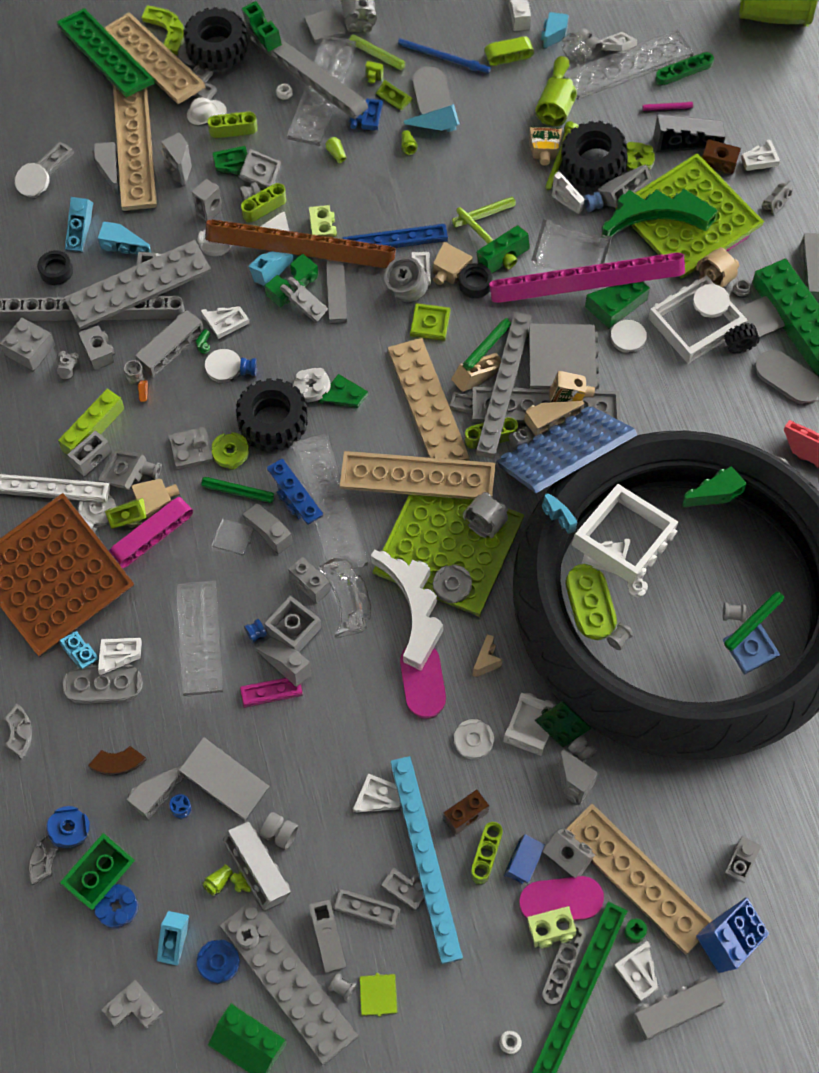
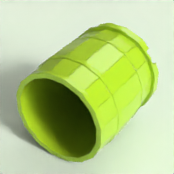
(779, 11)

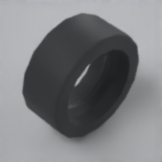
(475, 269)
(56, 278)

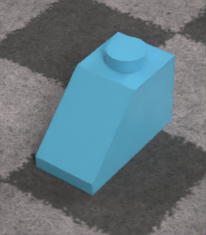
(172, 937)

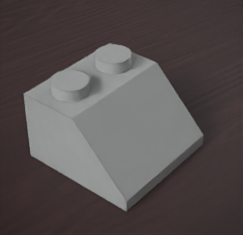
(575, 777)

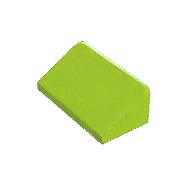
(393, 95)
(126, 513)

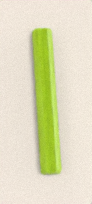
(378, 52)
(486, 211)

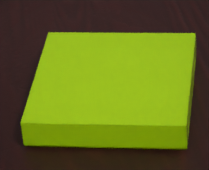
(430, 322)

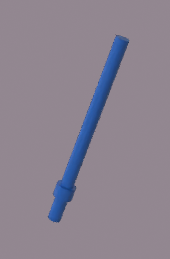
(473, 65)

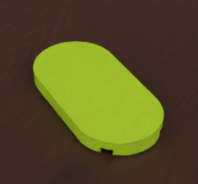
(591, 602)

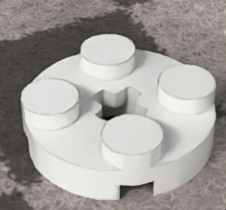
(309, 376)

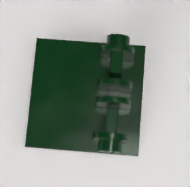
(562, 723)

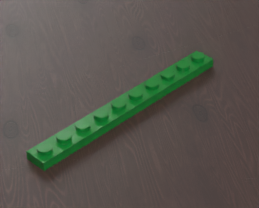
(580, 990)

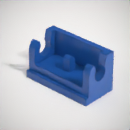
(524, 859)

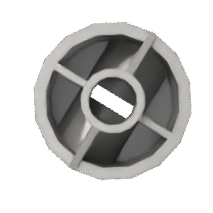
(359, 15)

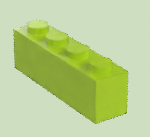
(96, 417)

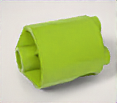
(556, 101)

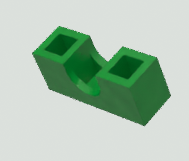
(264, 31)
(513, 241)
(304, 272)

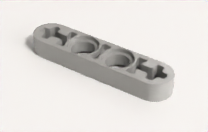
(566, 965)

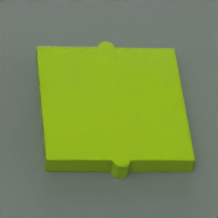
(378, 994)

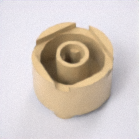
(718, 267)

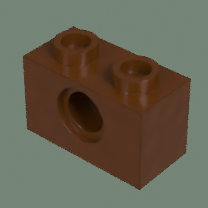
(721, 156)
(465, 812)

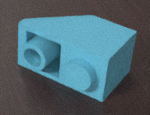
(555, 28)

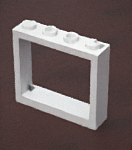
(705, 345)
(610, 559)

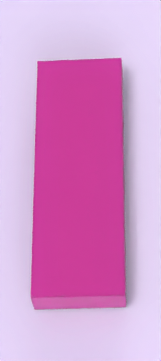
(269, 692)

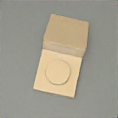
(486, 661)

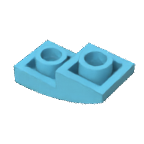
(558, 510)
(78, 650)

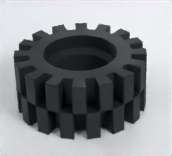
(741, 338)

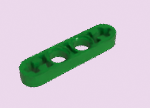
(701, 61)

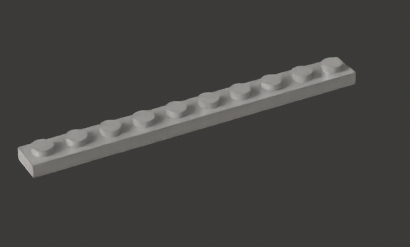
(504, 386)

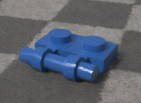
(371, 117)

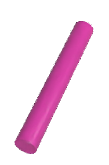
(667, 106)

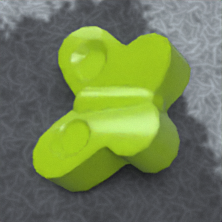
(240, 882)

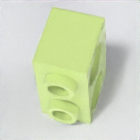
(321, 221)
(549, 921)

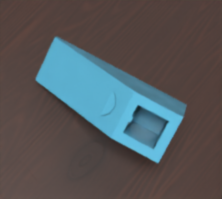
(78, 223)
(118, 238)
(269, 265)

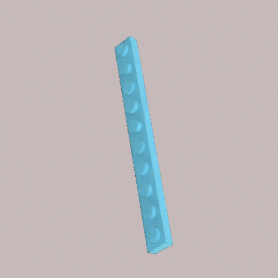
(426, 861)

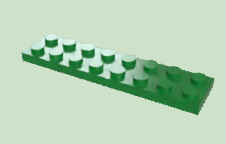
(105, 52)

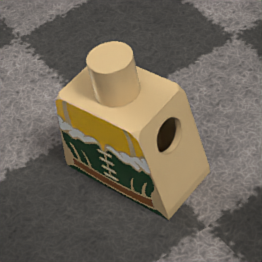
(544, 143)
(569, 388)

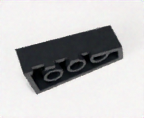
(685, 133)

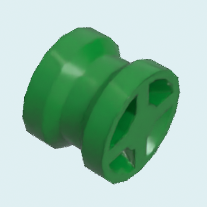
(634, 935)

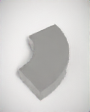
(20, 731)
(42, 859)

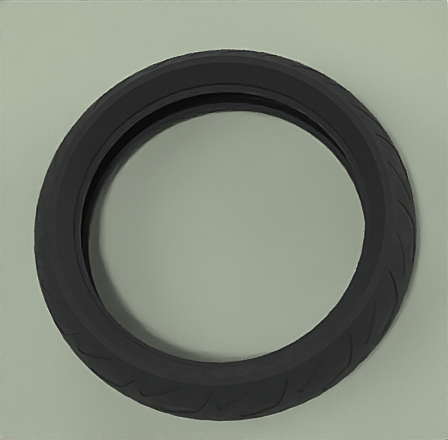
(593, 691)

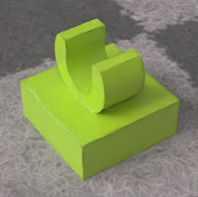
(374, 71)

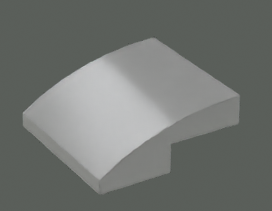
(762, 315)

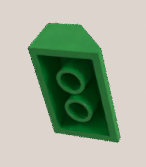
(97, 871)
(246, 1041)

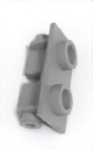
(778, 197)

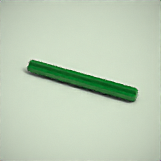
(485, 346)

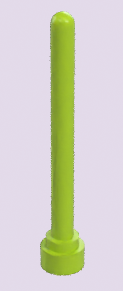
(567, 129)
(509, 259)

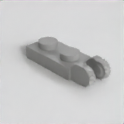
(304, 300)

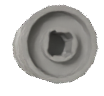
(591, 42)
(278, 830)

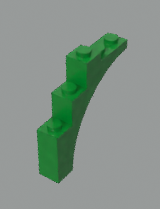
(683, 207)

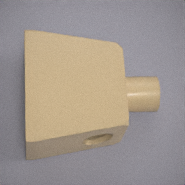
(449, 264)
(154, 495)

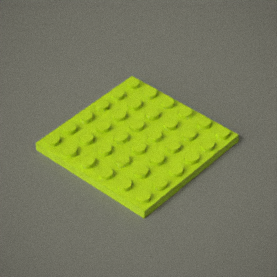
(733, 220)
(437, 534)

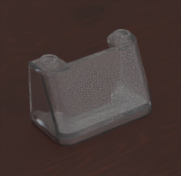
(568, 249)

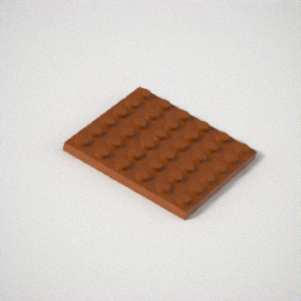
(56, 575)

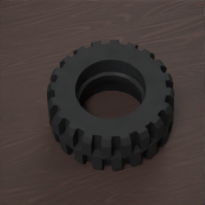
(211, 24)
(594, 136)
(268, 394)

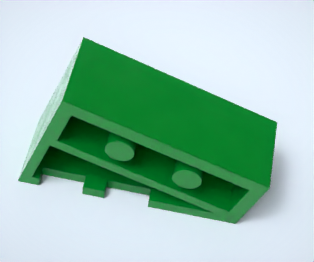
(616, 302)

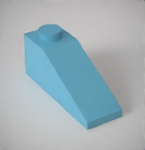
(438, 119)

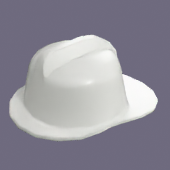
(202, 109)

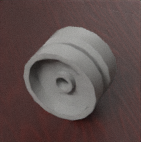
(406, 279)

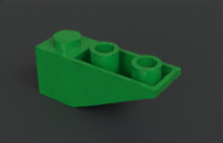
(720, 489)

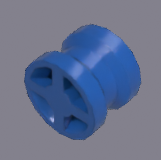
(248, 366)
(255, 630)
(178, 802)

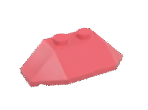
(803, 442)

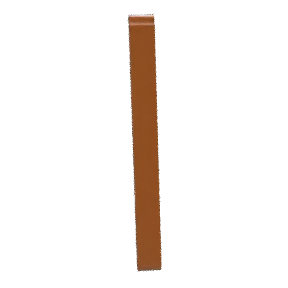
(299, 243)

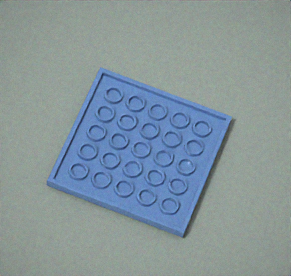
(565, 448)

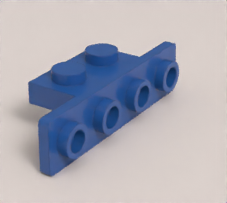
(293, 493)

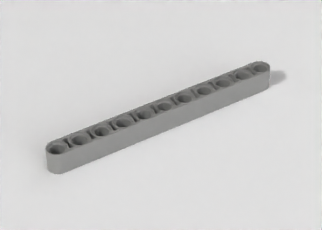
(314, 76)
(39, 309)

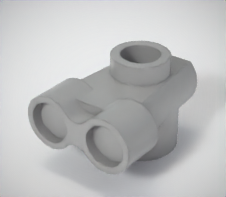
(66, 363)
(519, 437)

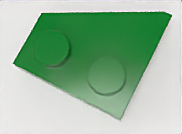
(230, 160)
(344, 393)

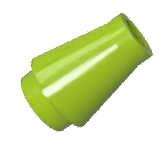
(561, 65)
(408, 143)
(335, 148)
(215, 882)

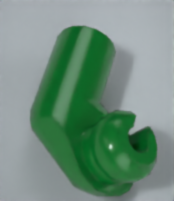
(201, 341)

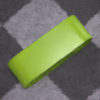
(509, 51)
(232, 124)
(263, 202)
(476, 430)
(491, 844)

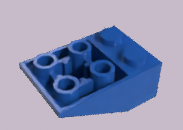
(733, 936)

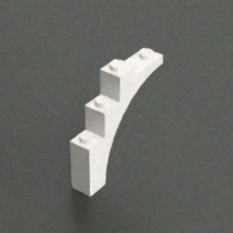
(411, 580)

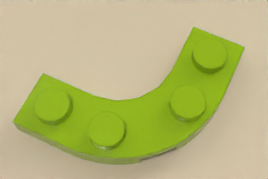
(170, 22)

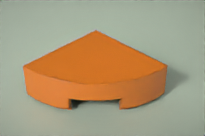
(143, 390)

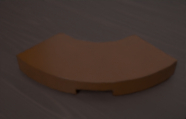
(117, 763)

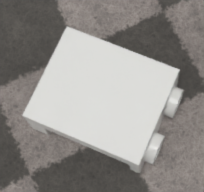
(523, 729)

